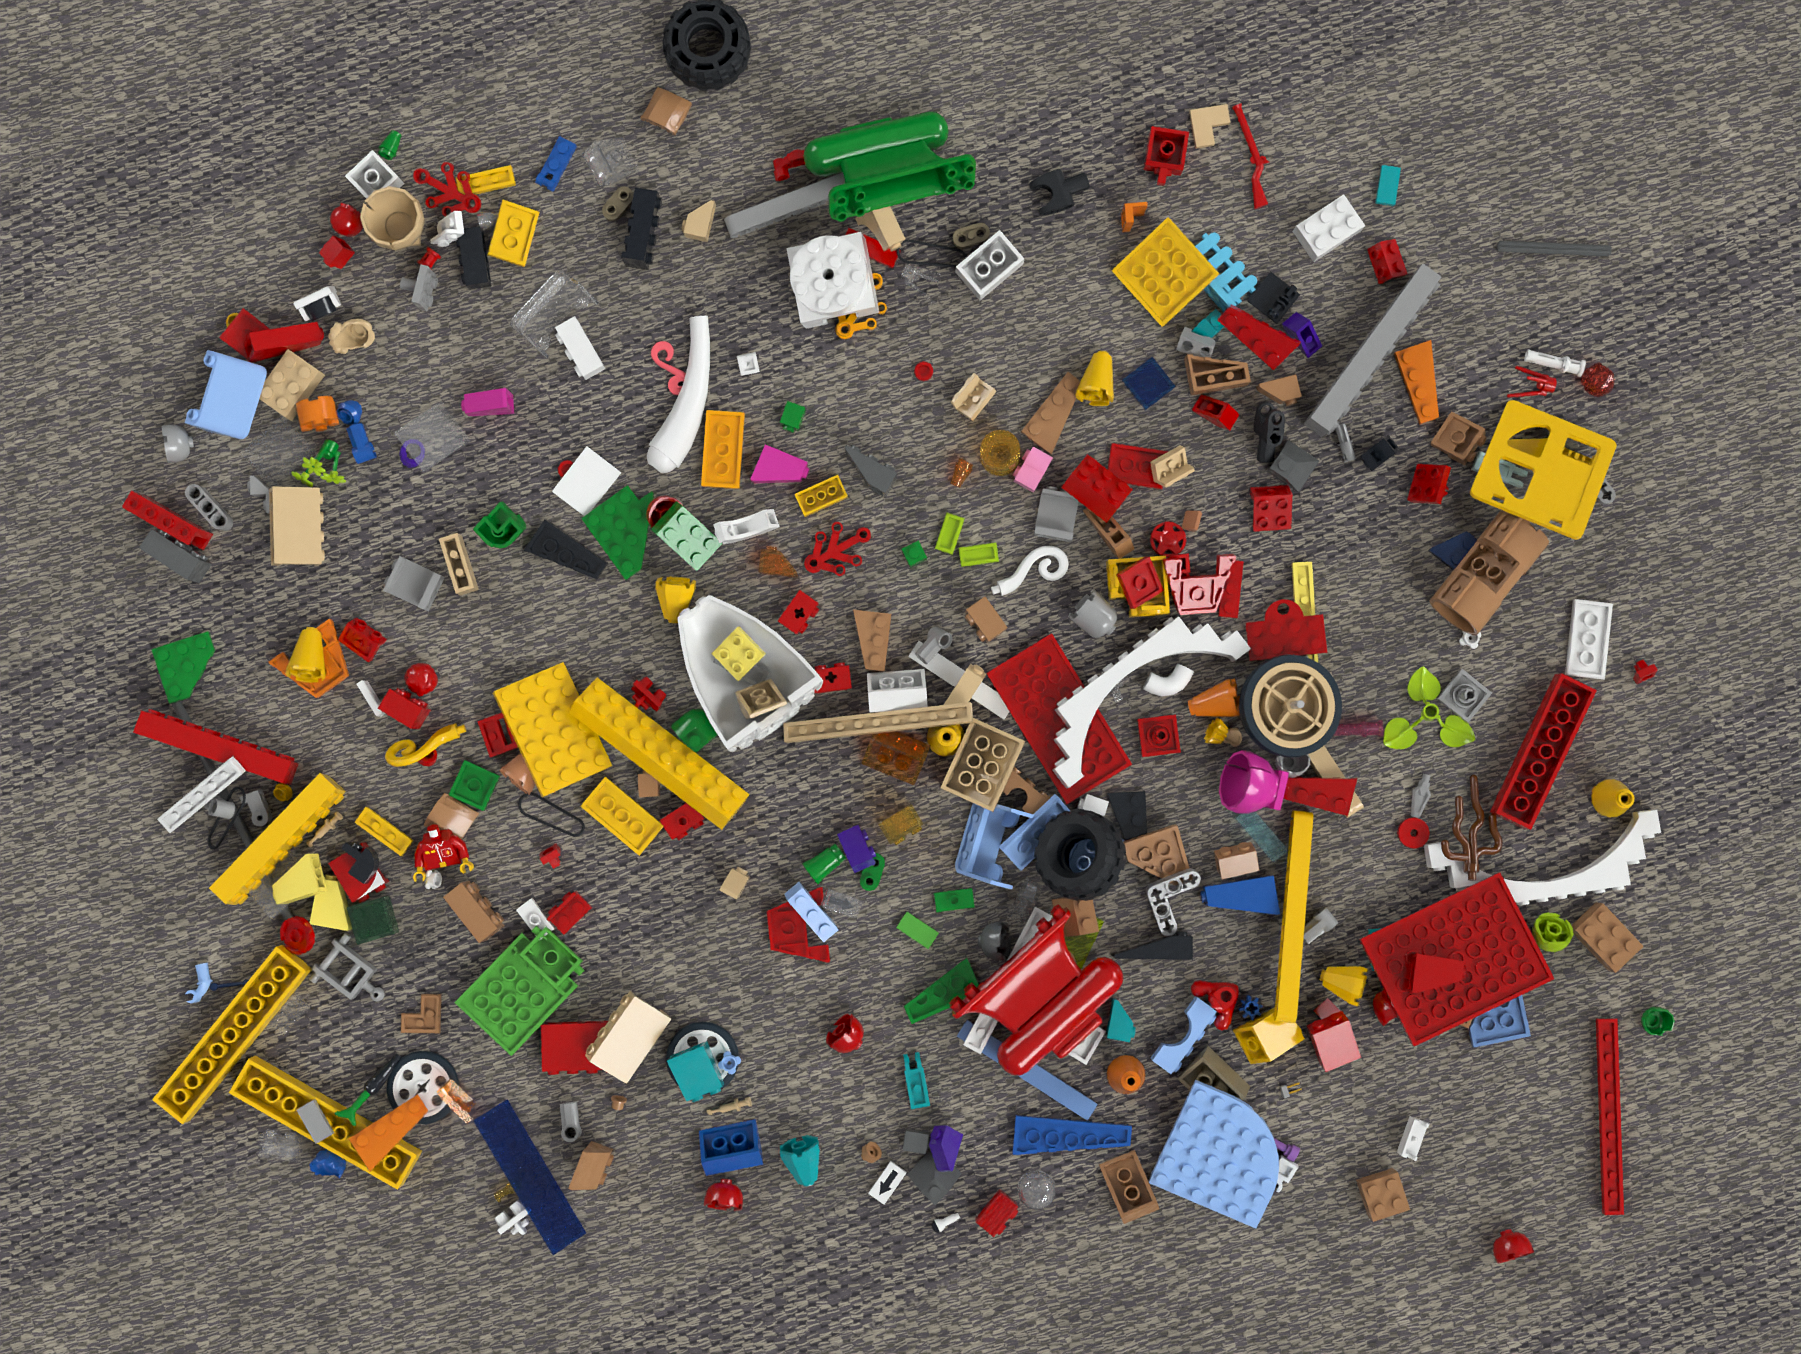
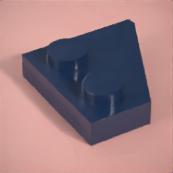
(1454, 550)

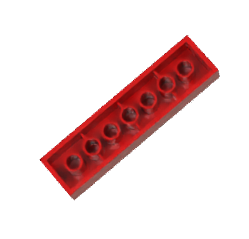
(211, 745)
(1543, 751)

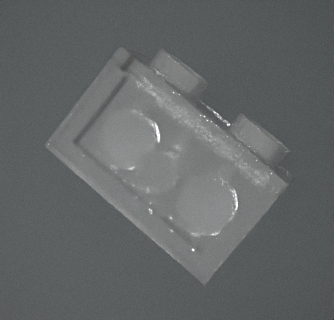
(279, 1145)

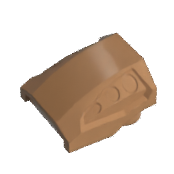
(666, 110)
(452, 815)

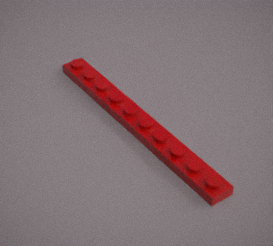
(1609, 1116)

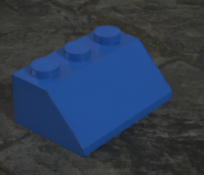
(730, 1147)

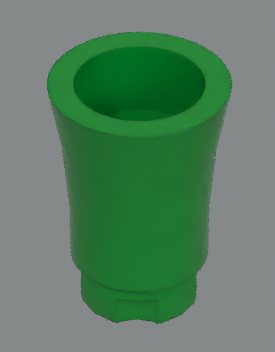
(824, 863)

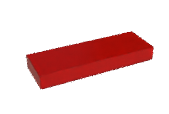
(876, 251)

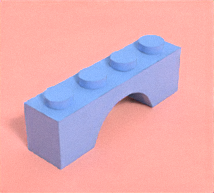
(1170, 1055)

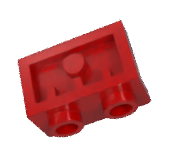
(361, 639)
(569, 912)

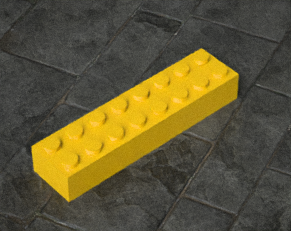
(277, 840)

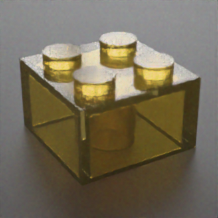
(901, 824)

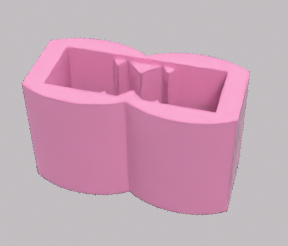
(1032, 469)

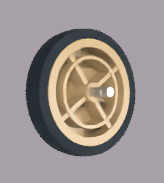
(1290, 706)

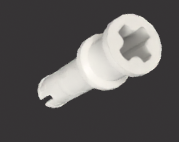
(1563, 364)

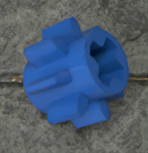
(1254, 1010)

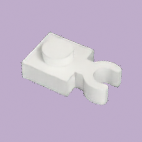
(1286, 1171)

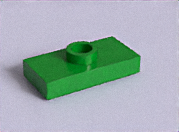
(954, 900)

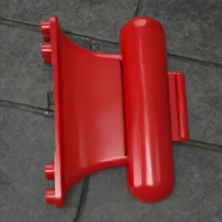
(1042, 997)

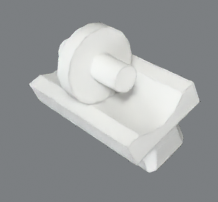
(505, 1222)

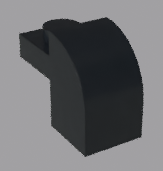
(1379, 453)
(366, 863)

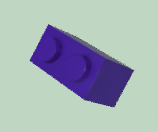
(856, 848)

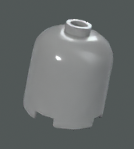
(1094, 615)

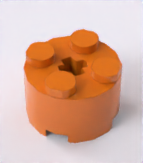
(317, 413)

